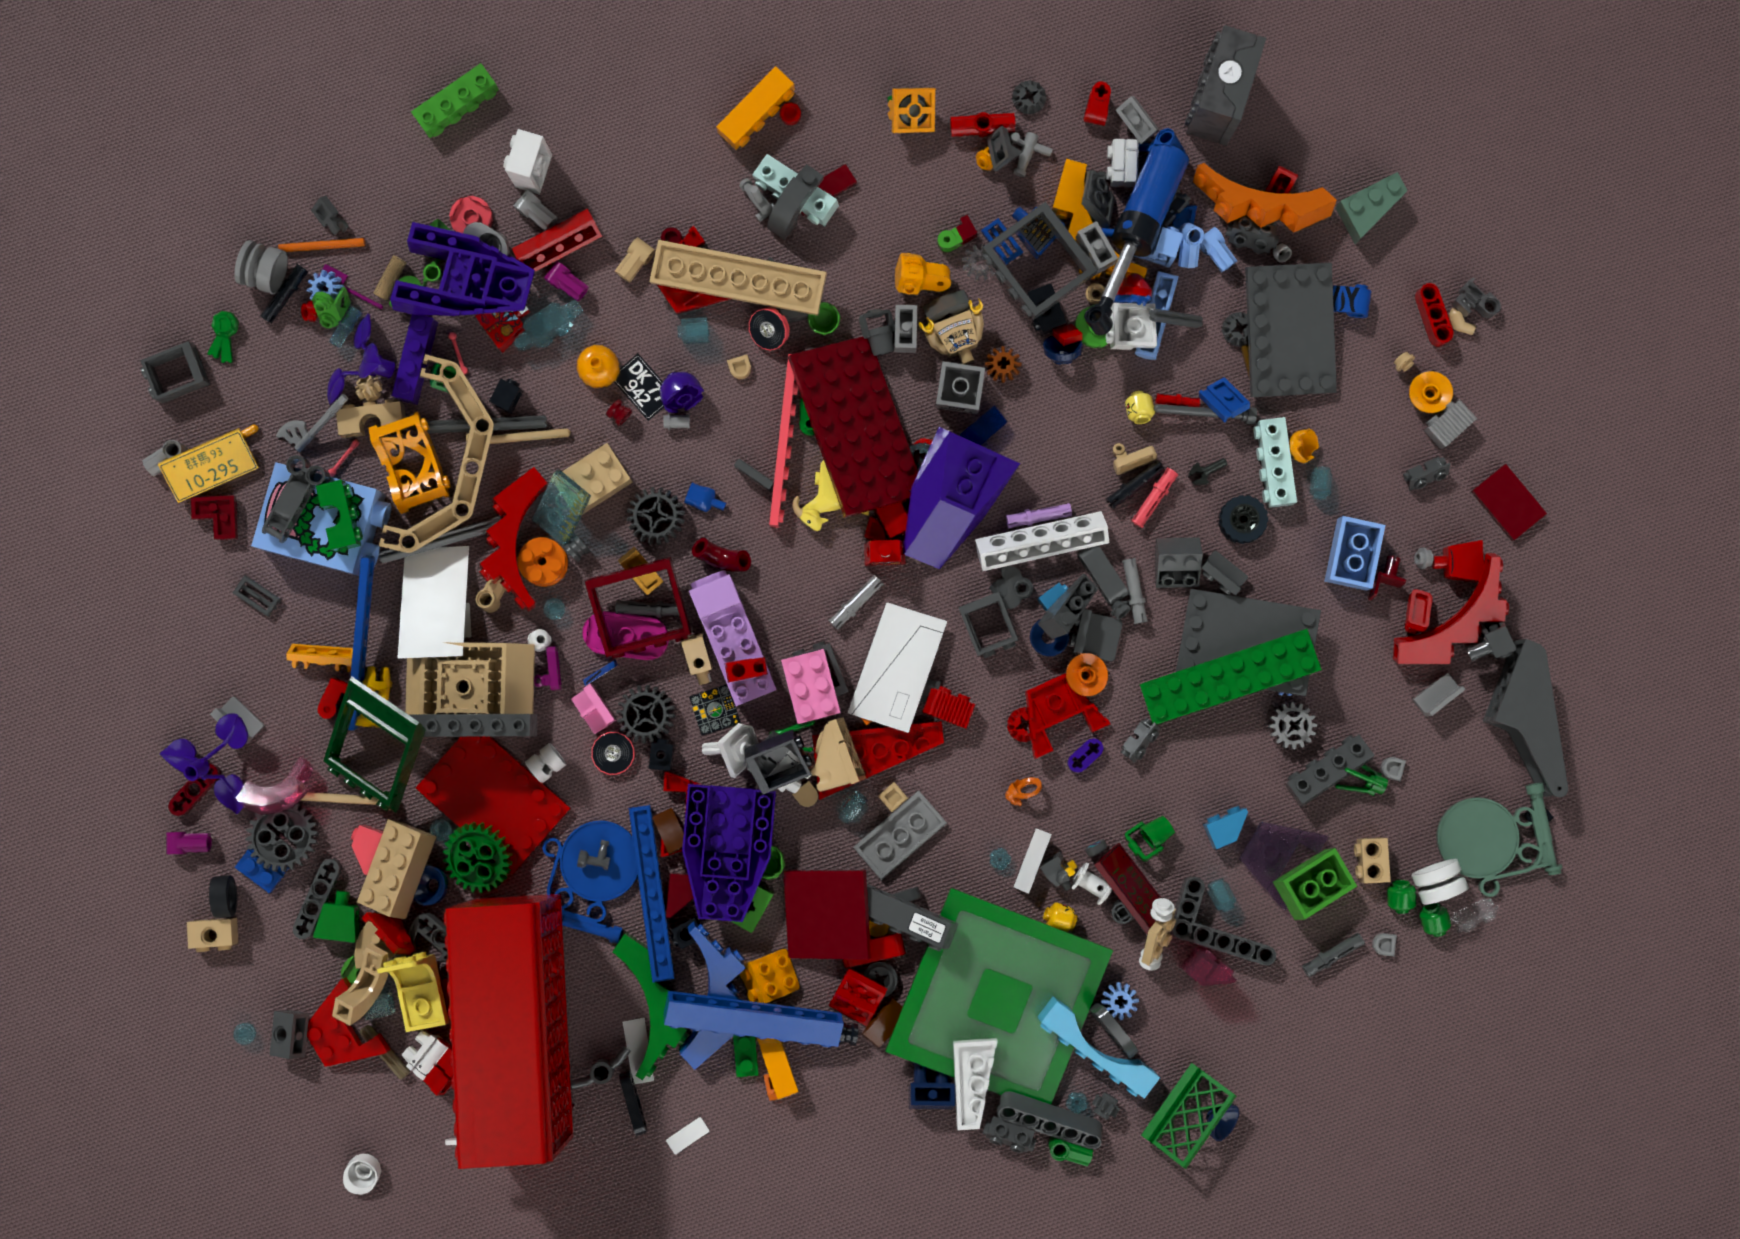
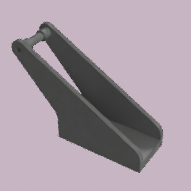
(1527, 712)

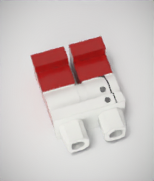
(431, 1062)

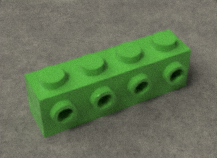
(455, 101)

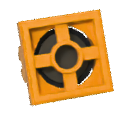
(911, 109)

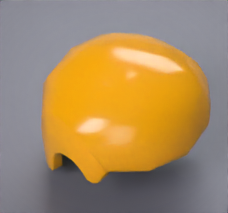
(1303, 444)

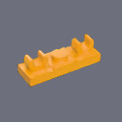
(320, 655)

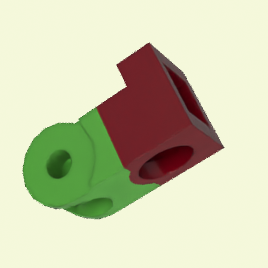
(960, 235)

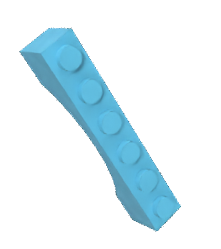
(1131, 1072)

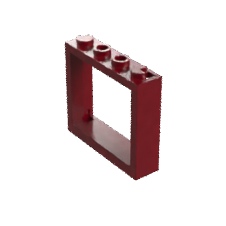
(637, 645)

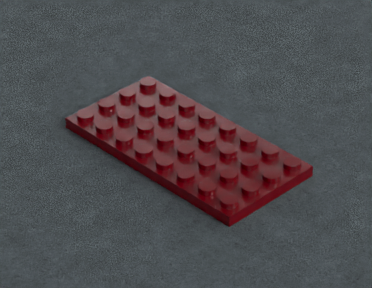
(855, 425)

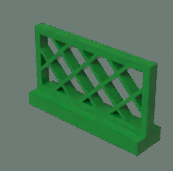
(1177, 1101)

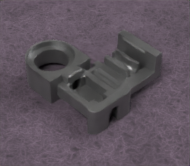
(1473, 297)

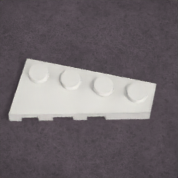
(971, 1074)

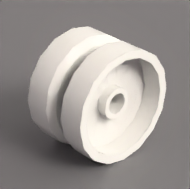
(1440, 881)

